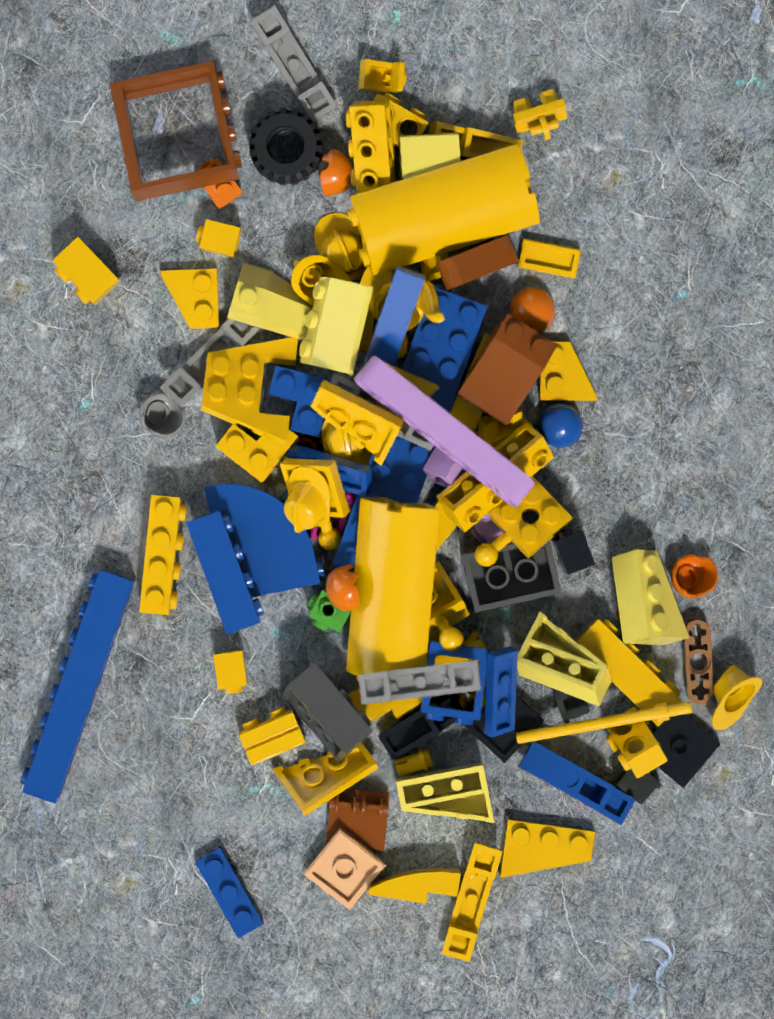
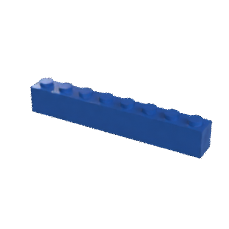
(78, 685)

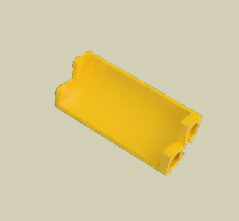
(444, 209)
(394, 585)

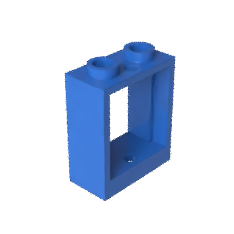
(462, 716)

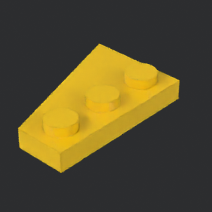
(362, 420)
(323, 778)
(543, 846)

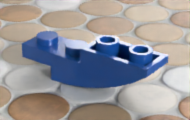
(576, 782)

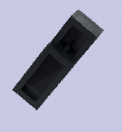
(417, 729)

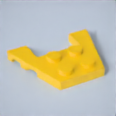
(235, 385)

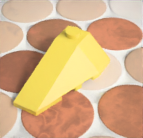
(268, 303)

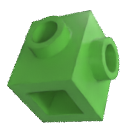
(320, 618)

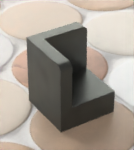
(569, 706)
(638, 788)

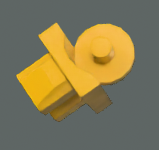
(539, 118)
(495, 432)

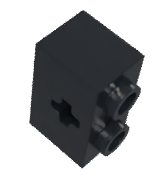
(572, 551)

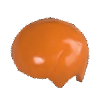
(337, 176)
(533, 308)
(694, 575)
(342, 588)

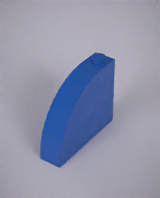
(270, 546)

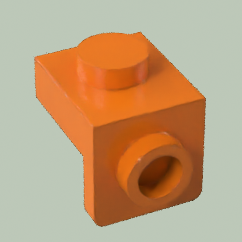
(223, 192)

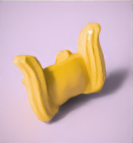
(426, 305)

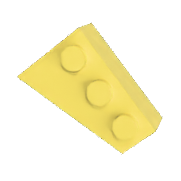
(646, 600)
(561, 663)
(448, 792)

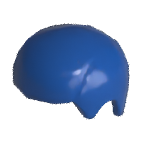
(560, 424)

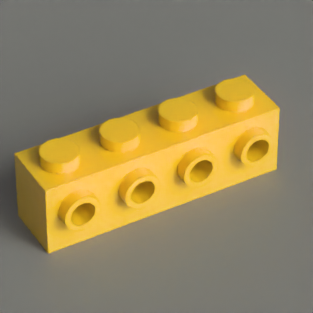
(371, 144)
(470, 500)
(161, 555)
(626, 670)

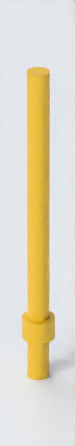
(661, 712)

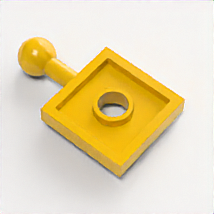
(525, 536)
(329, 537)
(445, 604)

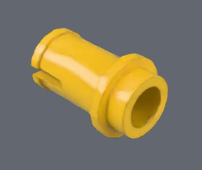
(414, 762)

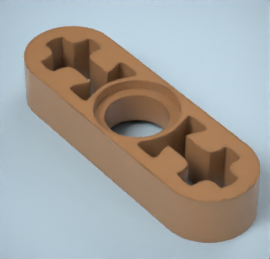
(692, 683)

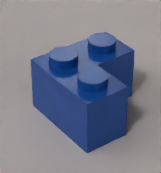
(301, 389)

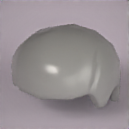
(161, 415)

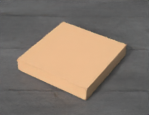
(344, 868)

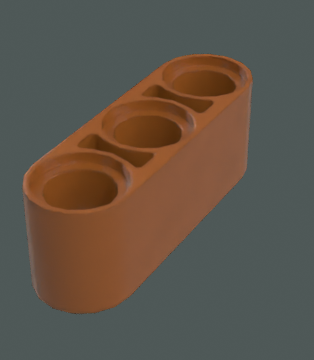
(477, 262)

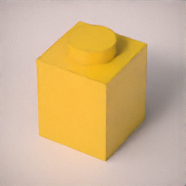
(219, 238)
(231, 671)

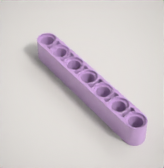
(444, 431)

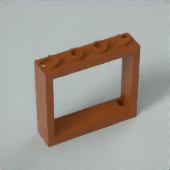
(161, 83)

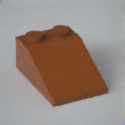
(506, 368)

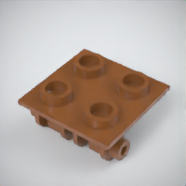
(361, 815)

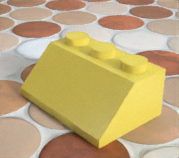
(335, 324)

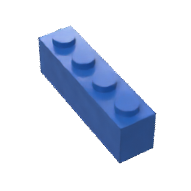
(224, 572)

